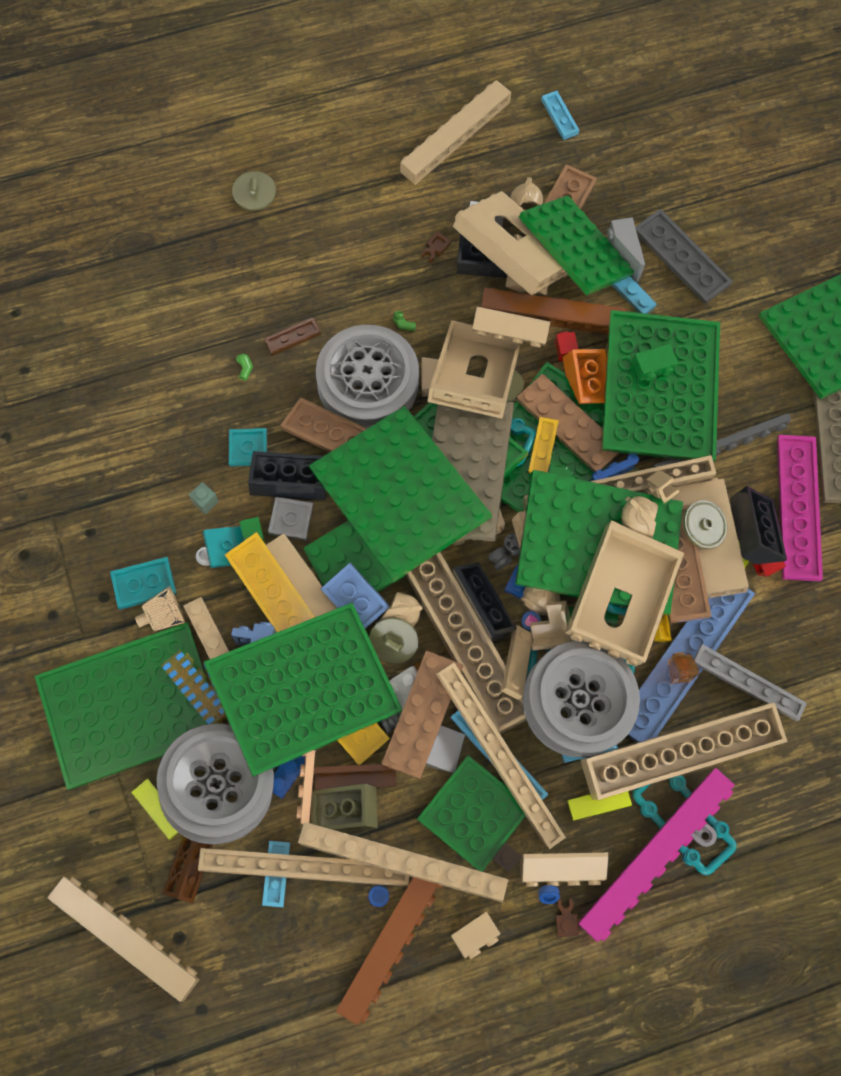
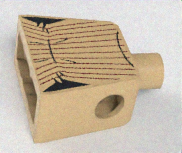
(161, 611)

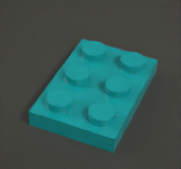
(141, 582)

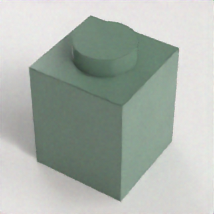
(203, 498)

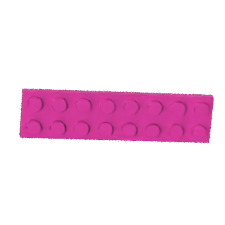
(799, 507)

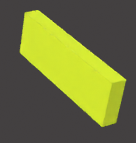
(149, 799)
(585, 807)

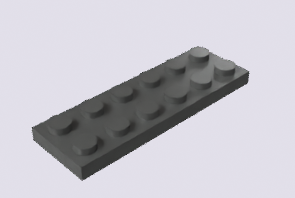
(683, 256)

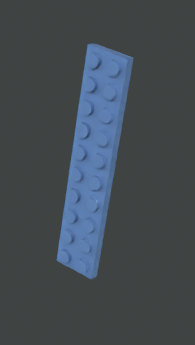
(657, 694)

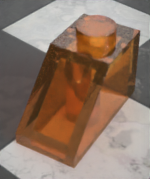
(682, 668)

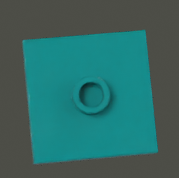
(243, 443)
(219, 542)

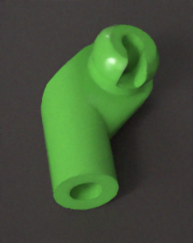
(401, 323)
(246, 364)

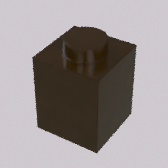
(506, 858)

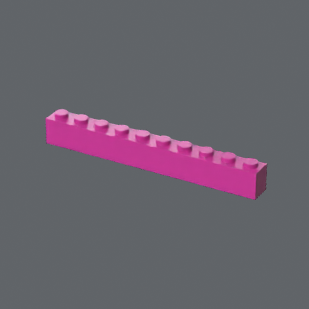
(655, 855)

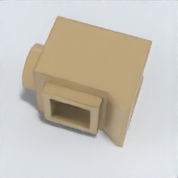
(659, 486)

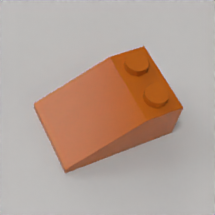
(586, 374)

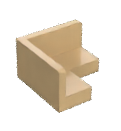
(552, 632)

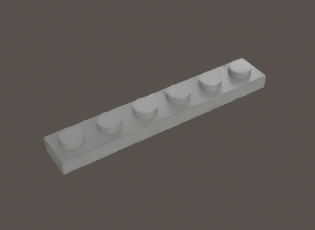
(749, 682)

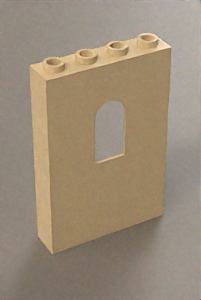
(523, 259)
(471, 393)
(722, 564)
(638, 568)

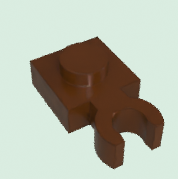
(436, 245)
(566, 923)

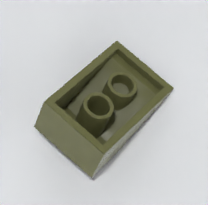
(345, 808)

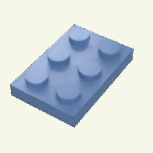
(352, 587)

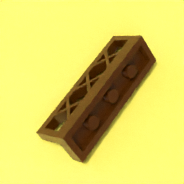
(340, 776)
(188, 877)

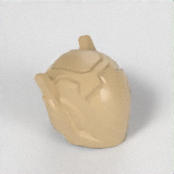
(527, 195)
(640, 515)
(538, 600)
(403, 607)

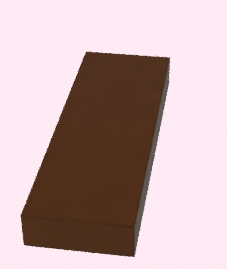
(292, 336)

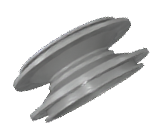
(367, 405)
(615, 693)
(202, 750)

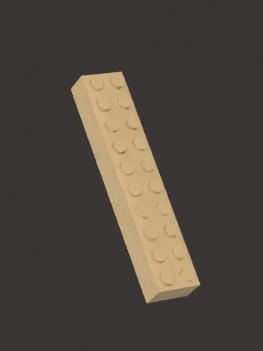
(465, 640)
(683, 751)

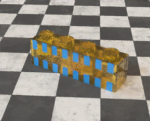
(194, 687)

